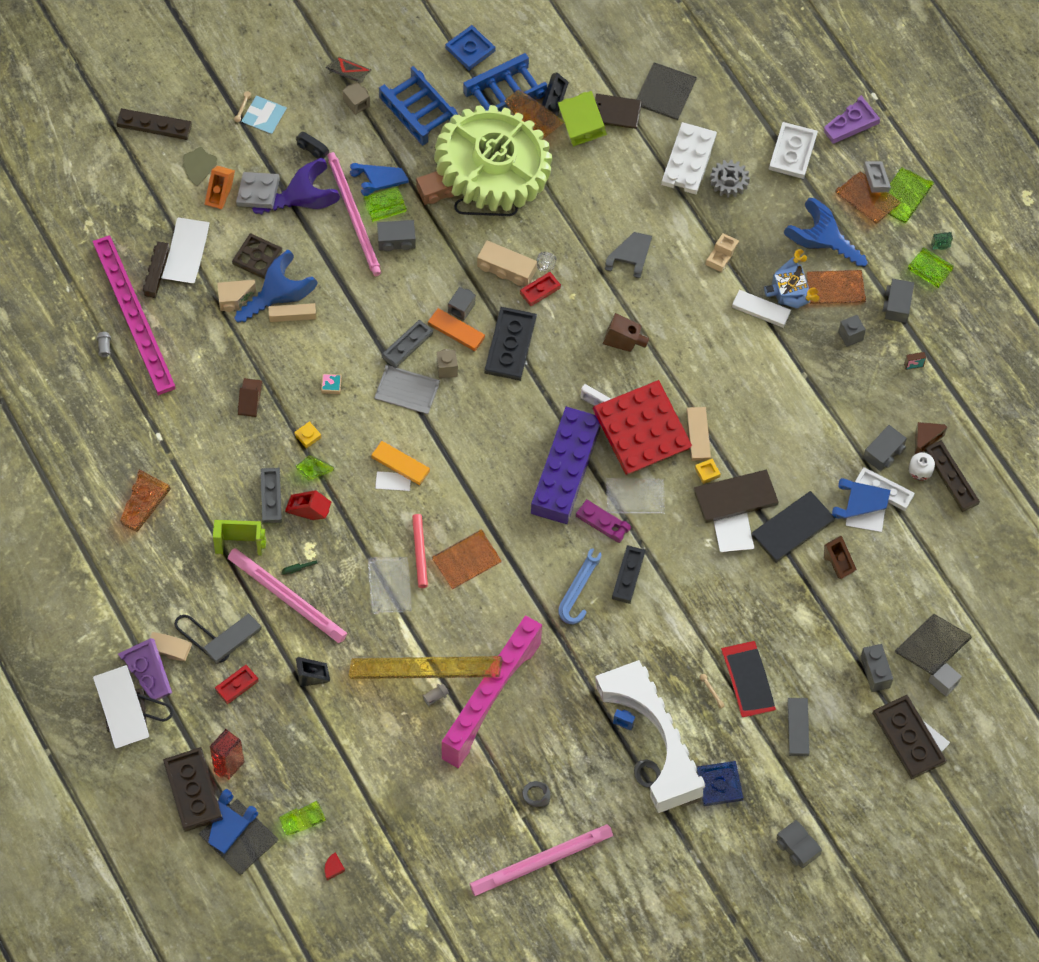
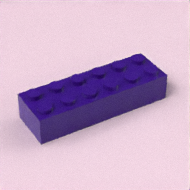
(566, 465)

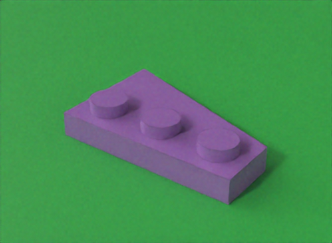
(854, 120)
(148, 668)

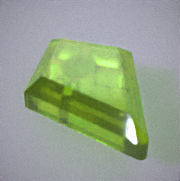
(313, 467)

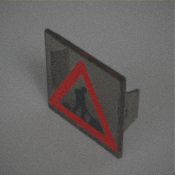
(348, 69)

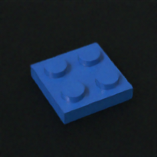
(470, 47)

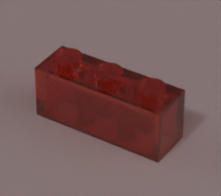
(227, 754)

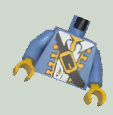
(791, 285)

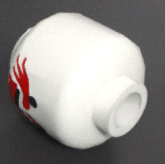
(921, 466)

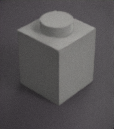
(945, 679)

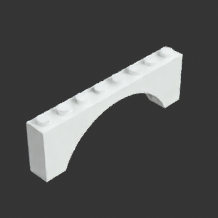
(632, 688)

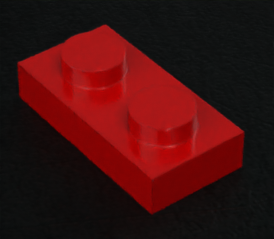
(540, 289)
(236, 684)

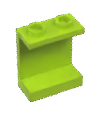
(582, 118)
(238, 531)

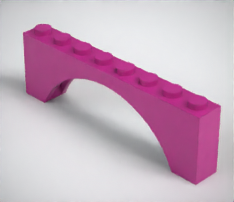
(517, 650)

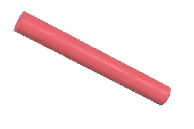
(420, 551)

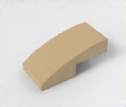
(722, 252)
(171, 647)

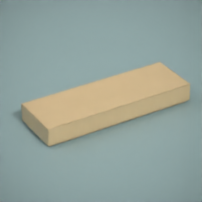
(698, 433)

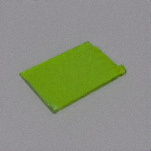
(910, 191)

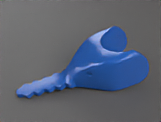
(824, 233)
(277, 288)

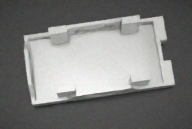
(689, 158)

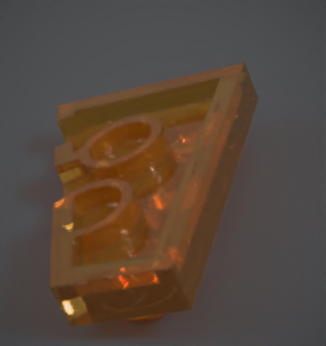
(532, 110)
(145, 498)

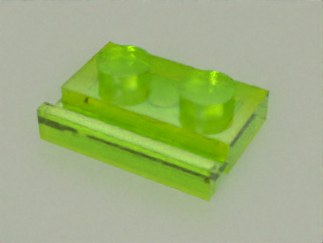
(385, 204)
(931, 267)

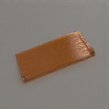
(871, 204)
(837, 286)
(466, 559)

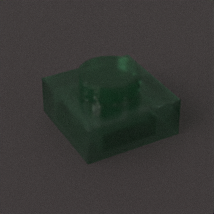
(941, 241)

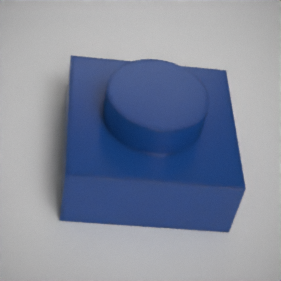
(624, 719)

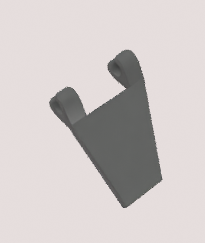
(631, 251)

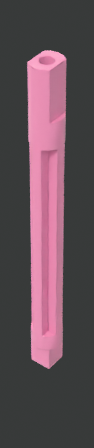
(287, 595)
(540, 860)

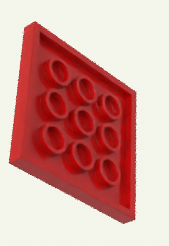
(642, 427)

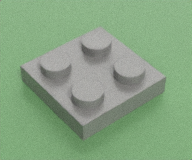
(258, 190)

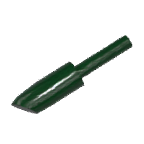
(297, 567)

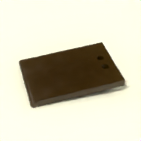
(619, 110)

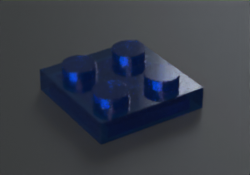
(721, 783)

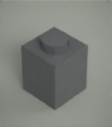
(461, 303)
(851, 330)

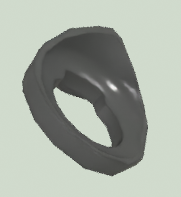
(649, 764)
(545, 799)

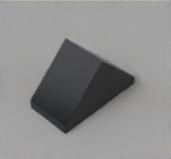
(311, 672)

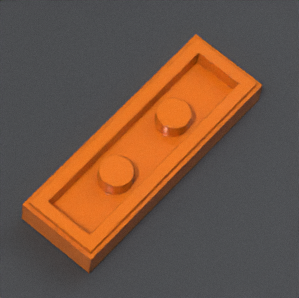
(456, 329)

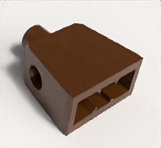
(624, 334)

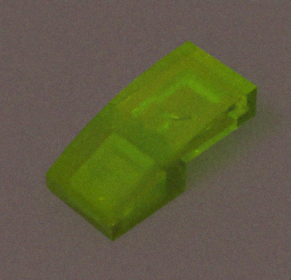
(302, 819)

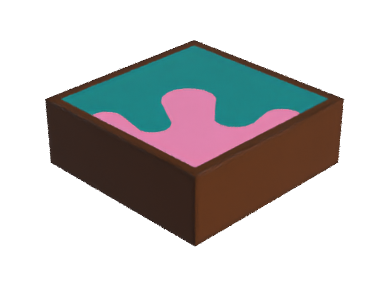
(915, 360)

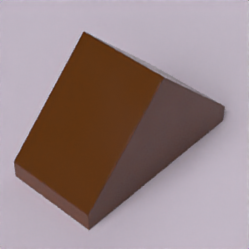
(928, 434)

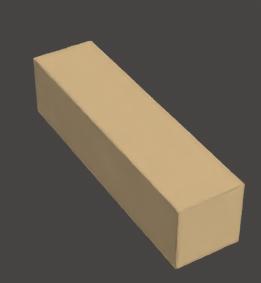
(292, 312)

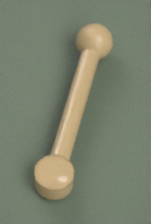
(247, 95)
(703, 677)

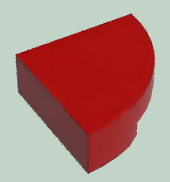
(333, 866)

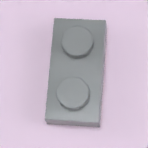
(876, 176)

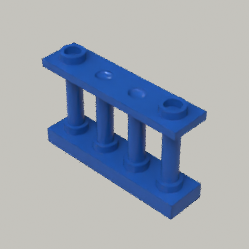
(503, 72)
(410, 120)

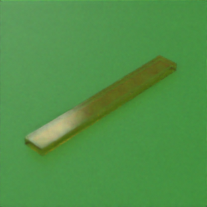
(425, 667)

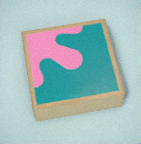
(331, 384)

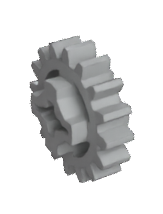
(729, 178)

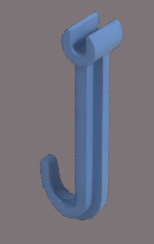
(576, 588)

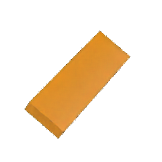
(400, 463)

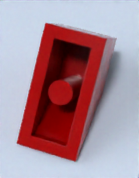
(309, 505)

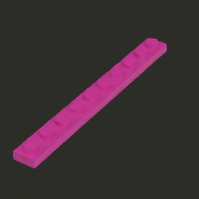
(134, 315)

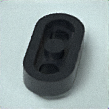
(312, 145)

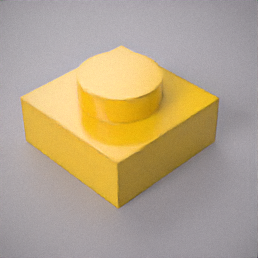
(307, 434)
(707, 471)

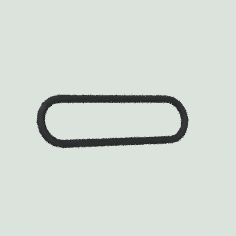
(478, 213)
(189, 638)
(159, 702)

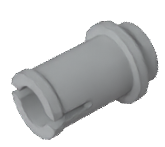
(104, 344)
(435, 694)

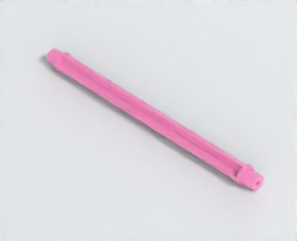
(353, 212)

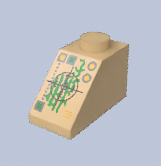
(235, 294)

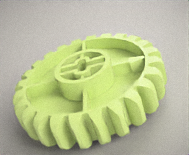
(493, 158)

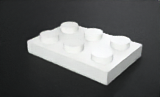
(793, 150)

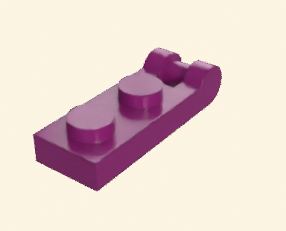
(602, 521)

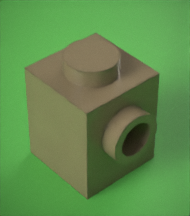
(356, 97)
(447, 363)

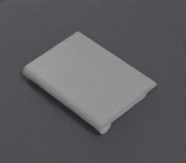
(407, 389)

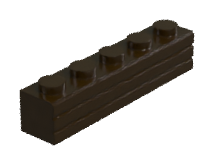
(156, 269)

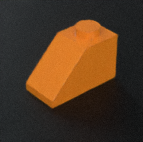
(219, 186)

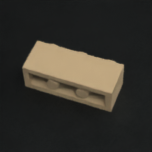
(506, 264)

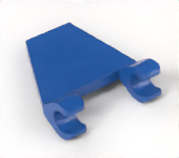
(378, 176)
(862, 499)
(226, 831)

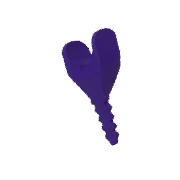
(302, 192)

